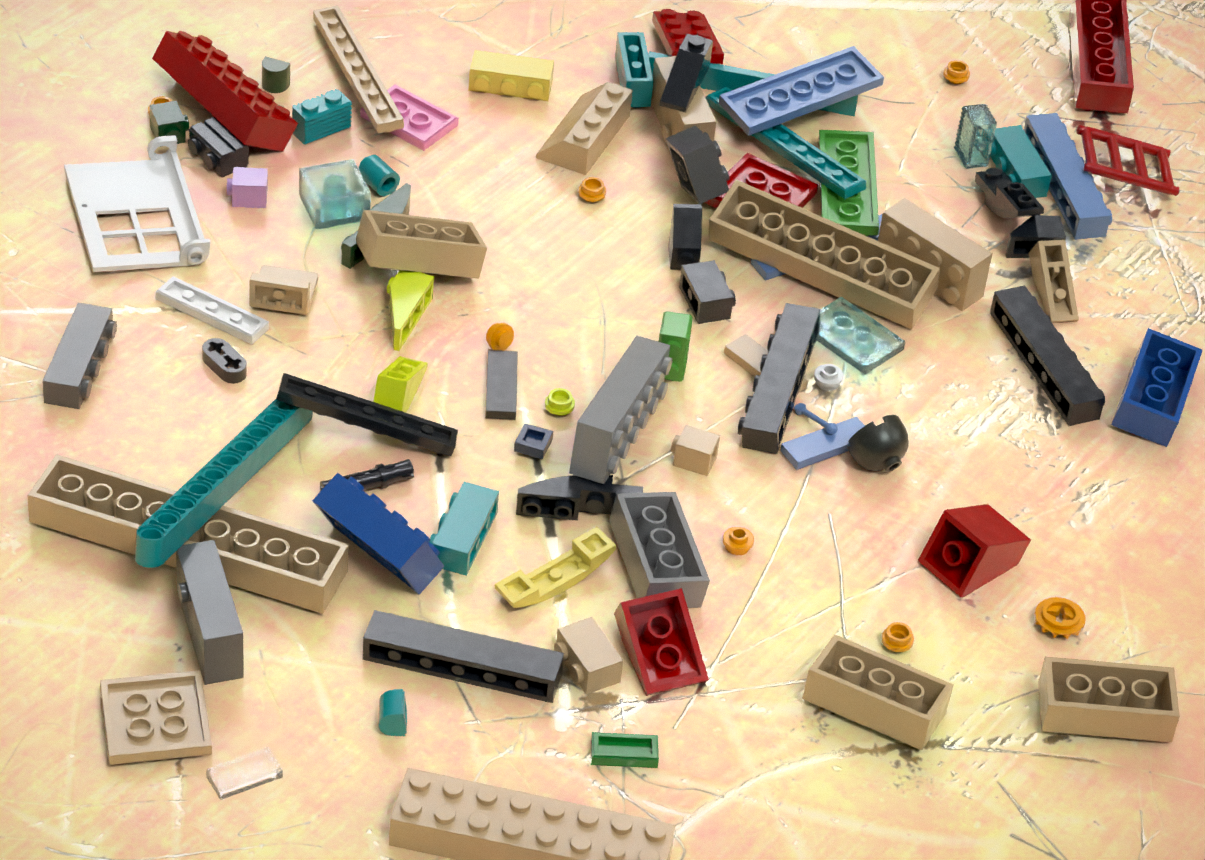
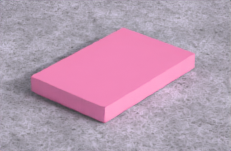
(422, 120)

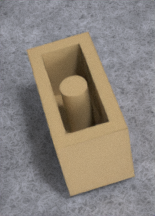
(589, 655)

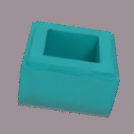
(393, 713)

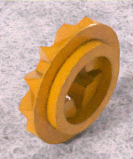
(1050, 608)

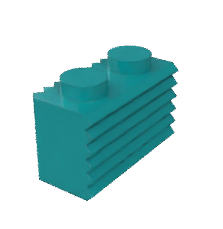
(321, 116)

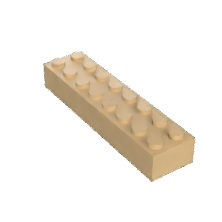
(824, 254)
(496, 823)

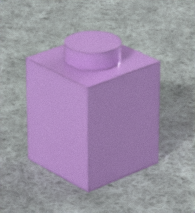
(248, 187)

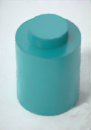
(379, 175)

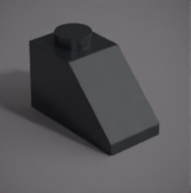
(1031, 231)
(685, 235)

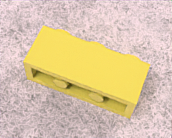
(511, 75)

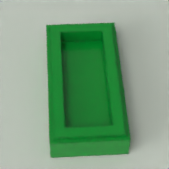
(624, 750)

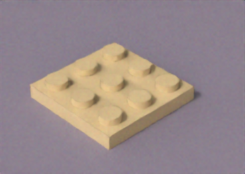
(155, 717)

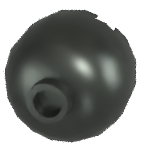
(880, 445)

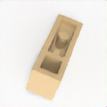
(1054, 280)

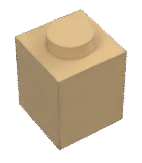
(695, 450)

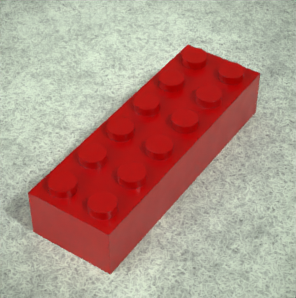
(1101, 55)
(225, 90)

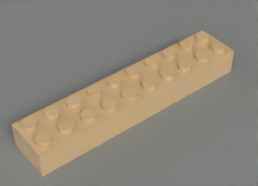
(252, 549)

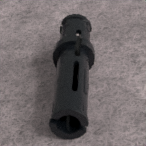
(381, 475)

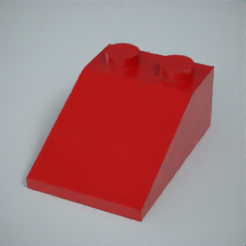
(661, 641)

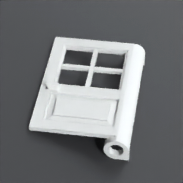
(137, 188)

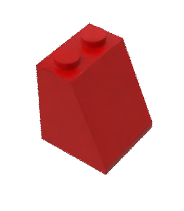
(972, 547)

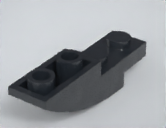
(1007, 197)
(569, 495)

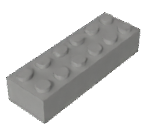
(620, 409)

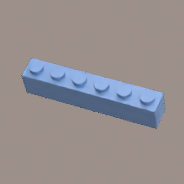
(1069, 185)

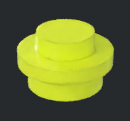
(560, 402)

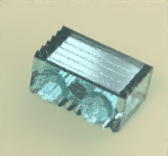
(975, 136)

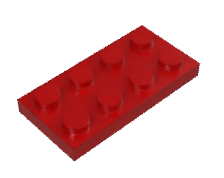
(674, 27)

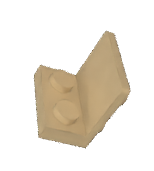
(282, 289)

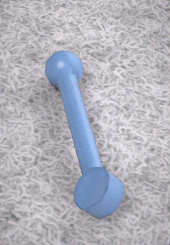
(800, 409)

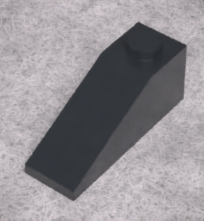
(687, 72)

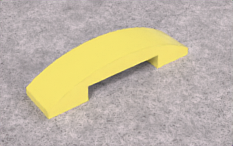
(558, 574)

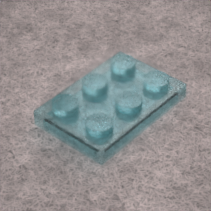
(856, 336)

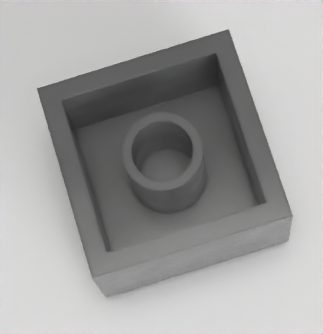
(698, 164)

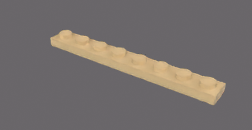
(358, 69)

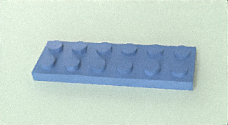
(801, 90)

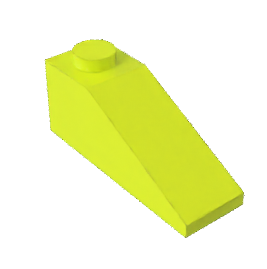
(409, 298)
(399, 383)

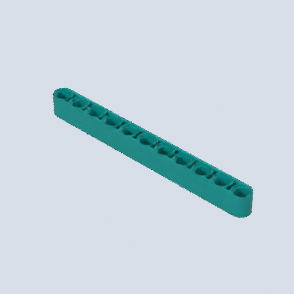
(217, 482)

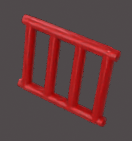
(1116, 170)

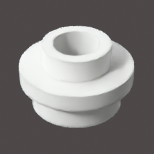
(828, 377)

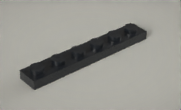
(367, 414)

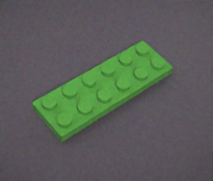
(857, 153)

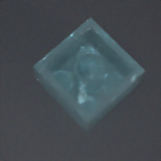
(334, 193)

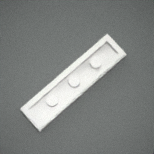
(212, 310)

